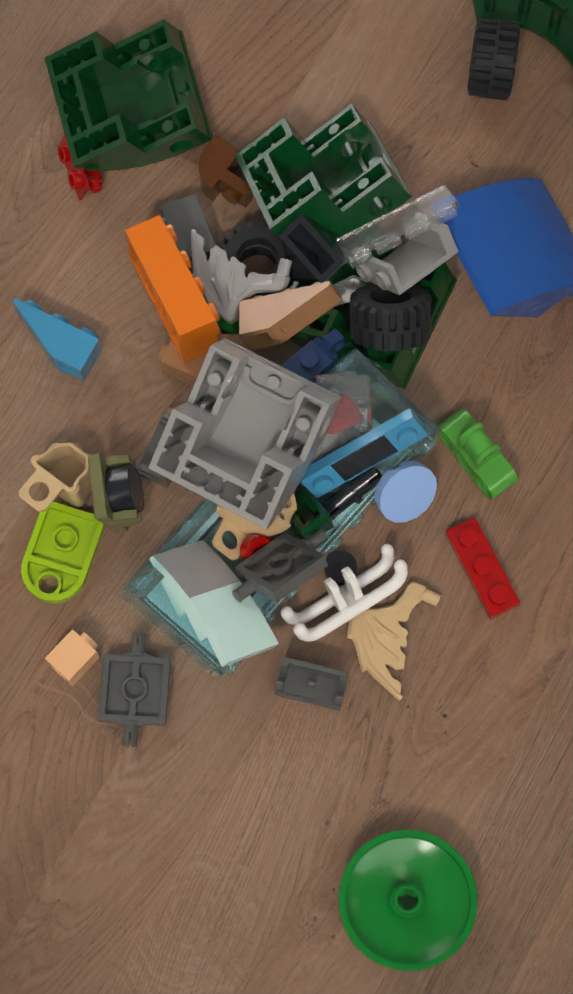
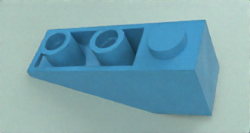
(65, 345)

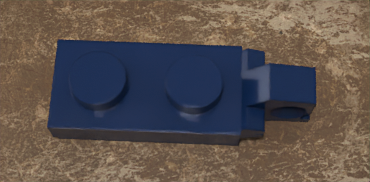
(316, 356)

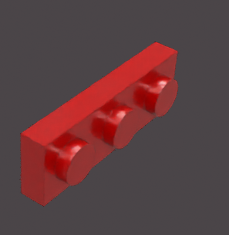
(482, 568)

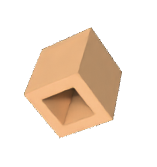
(73, 656)

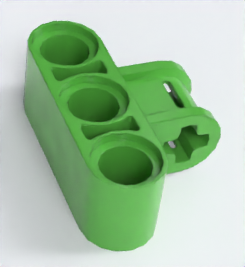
(477, 453)

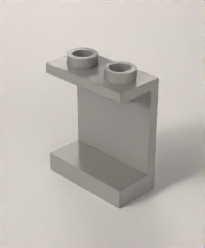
(411, 260)

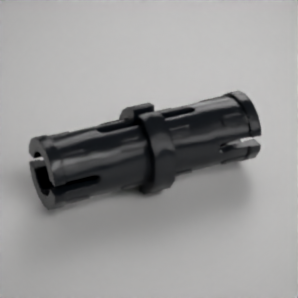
(351, 492)

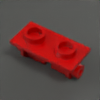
(79, 179)

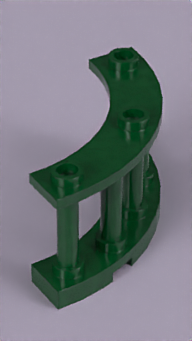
(548, 21)

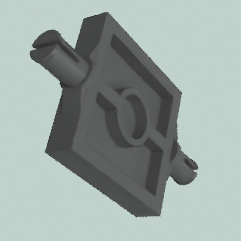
(281, 566)
(134, 689)

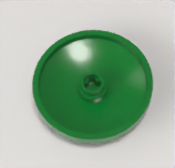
(407, 900)

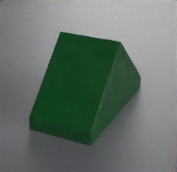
(309, 514)

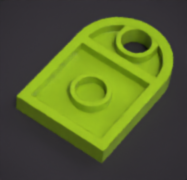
(62, 549)

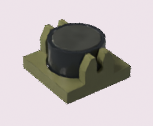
(116, 491)

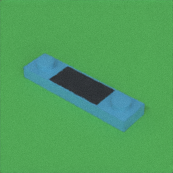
(364, 453)

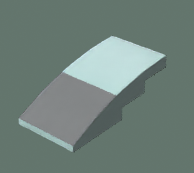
(202, 589)

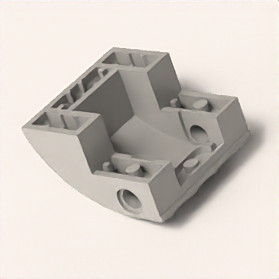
(245, 433)

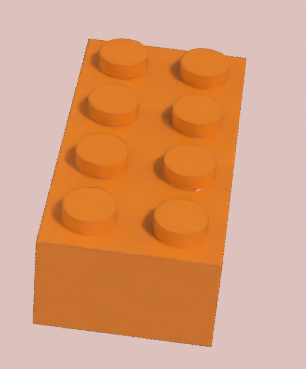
(172, 287)

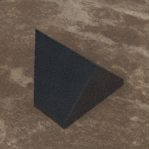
(312, 250)

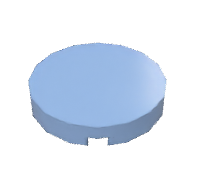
(405, 491)

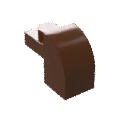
(217, 172)

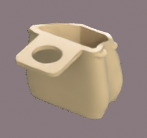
(63, 472)
(242, 527)

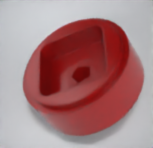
(252, 544)

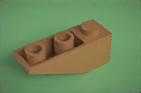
(279, 316)

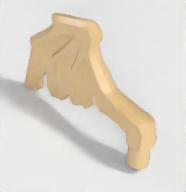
(380, 636)

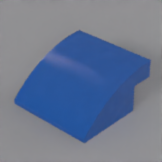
(514, 247)

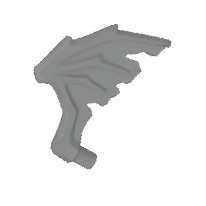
(227, 281)

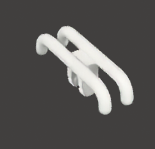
(348, 597)

